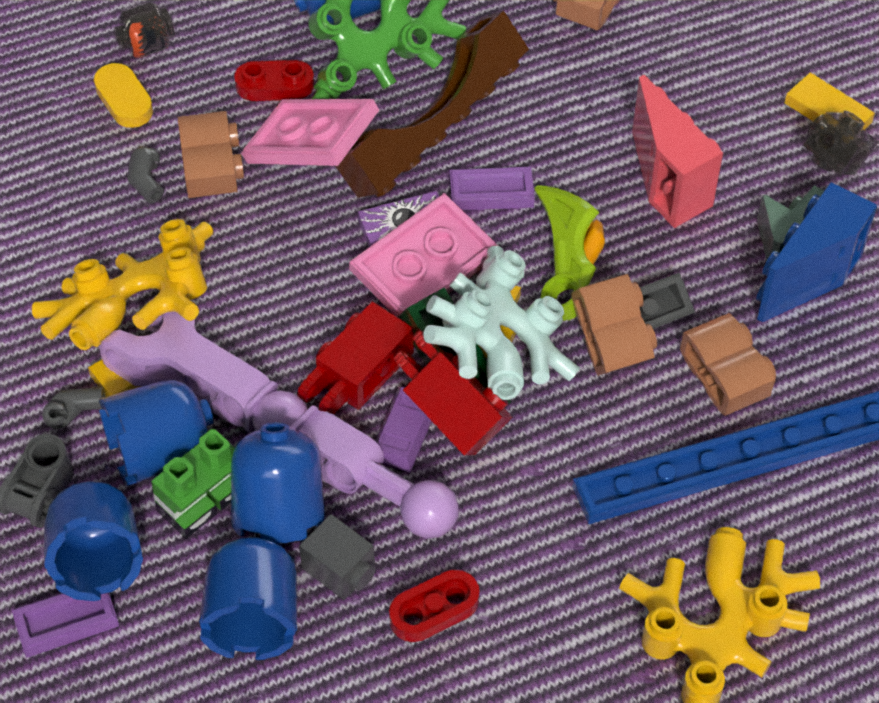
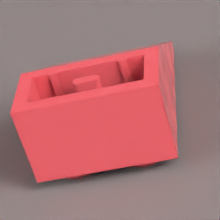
(674, 156)

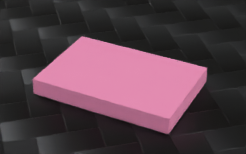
(310, 131)
(422, 255)

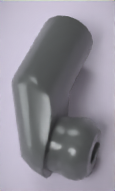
(139, 173)
(69, 404)

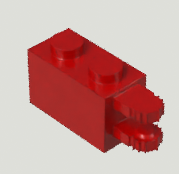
(358, 359)
(456, 405)

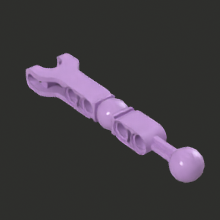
(251, 400)

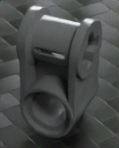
(33, 486)

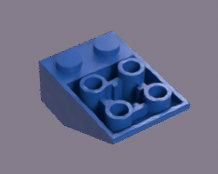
(816, 252)

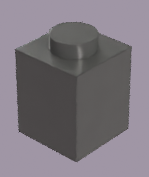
(338, 557)

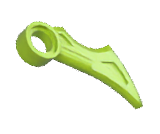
(569, 222)

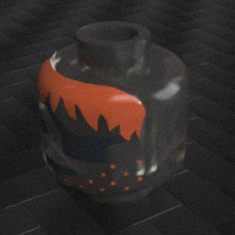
(144, 29)

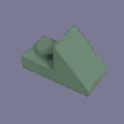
(776, 219)

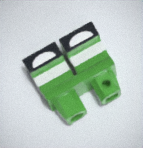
(195, 484)

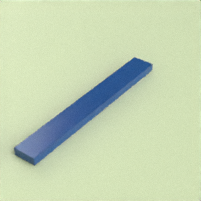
(728, 458)

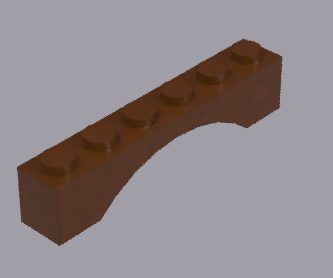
(481, 57)

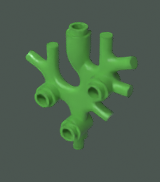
(370, 49)

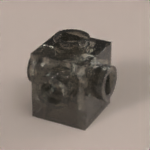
(839, 142)

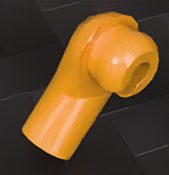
(594, 241)

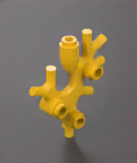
(100, 303)
(742, 610)

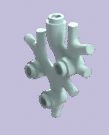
(478, 320)

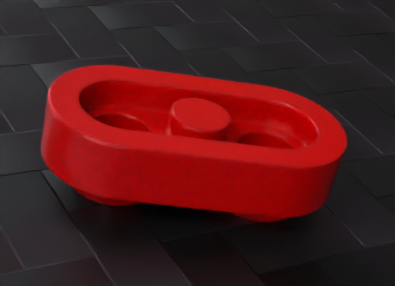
(274, 80)
(431, 605)

